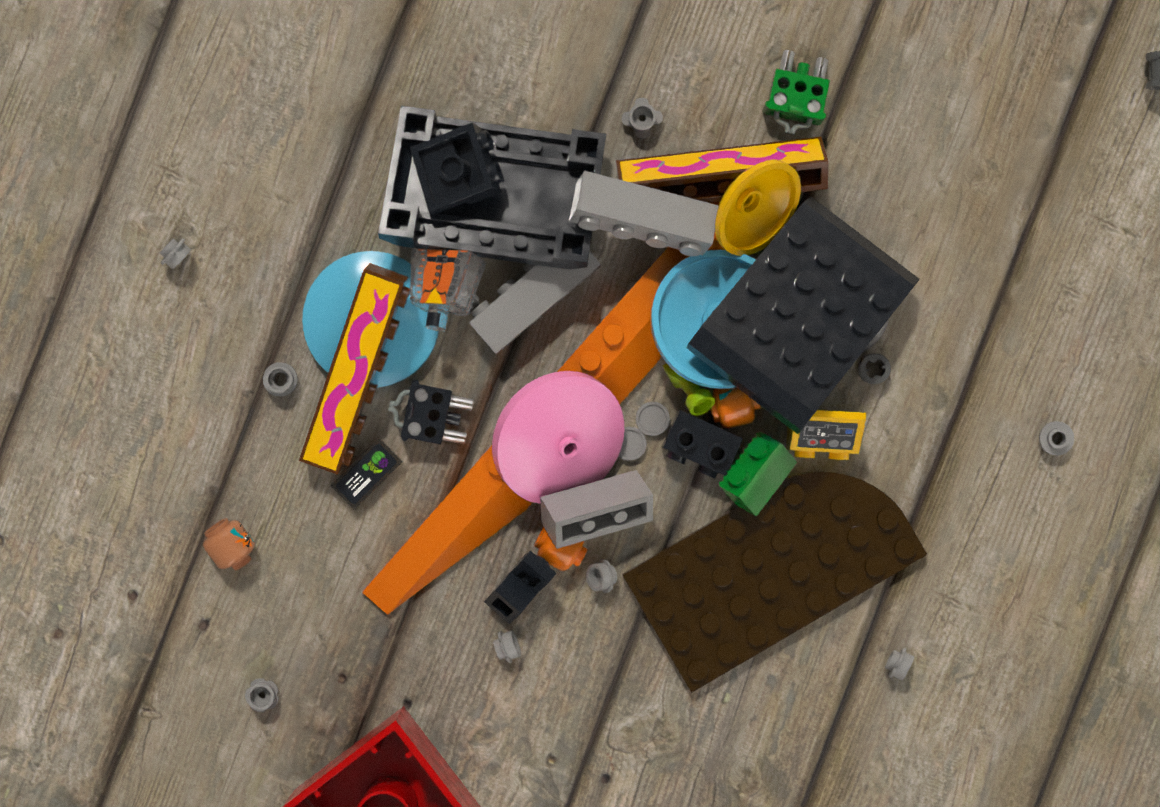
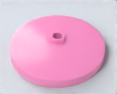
(557, 435)

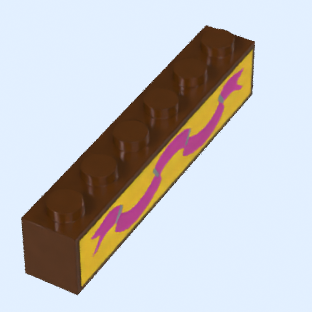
(710, 172)
(354, 368)

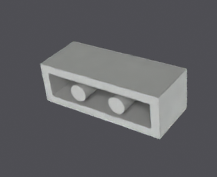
(596, 509)

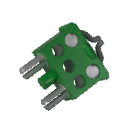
(796, 105)

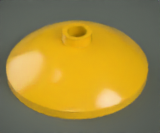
(757, 207)

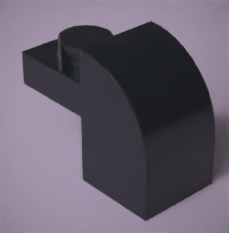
(520, 586)

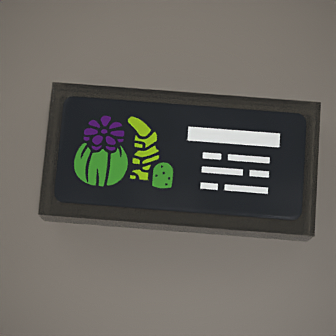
(367, 473)

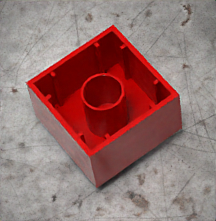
(386, 769)

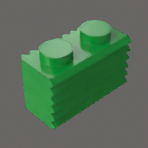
(758, 473)

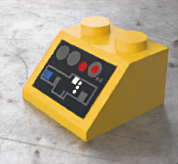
(828, 432)

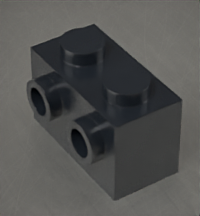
(701, 443)

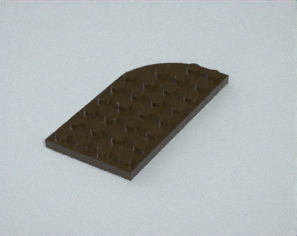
(770, 574)

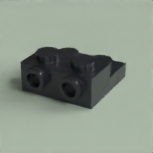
(457, 168)

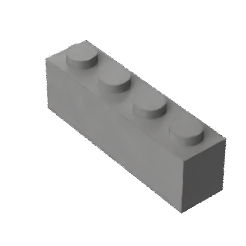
(643, 214)
(526, 302)

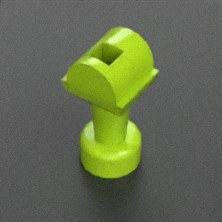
(698, 400)

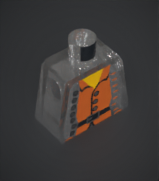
(444, 283)

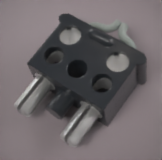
(417, 411)

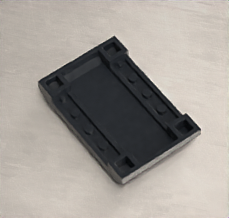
(521, 223)
(802, 314)

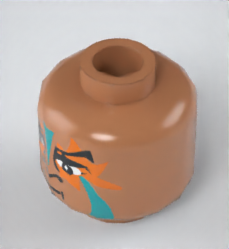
(228, 544)

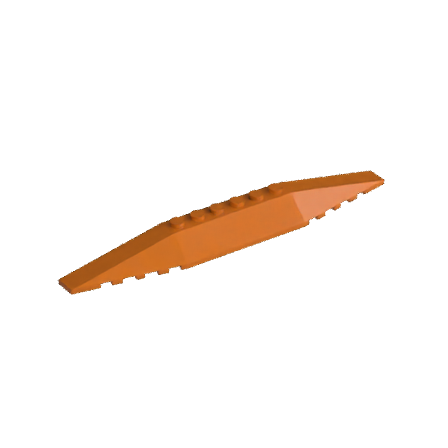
(481, 504)

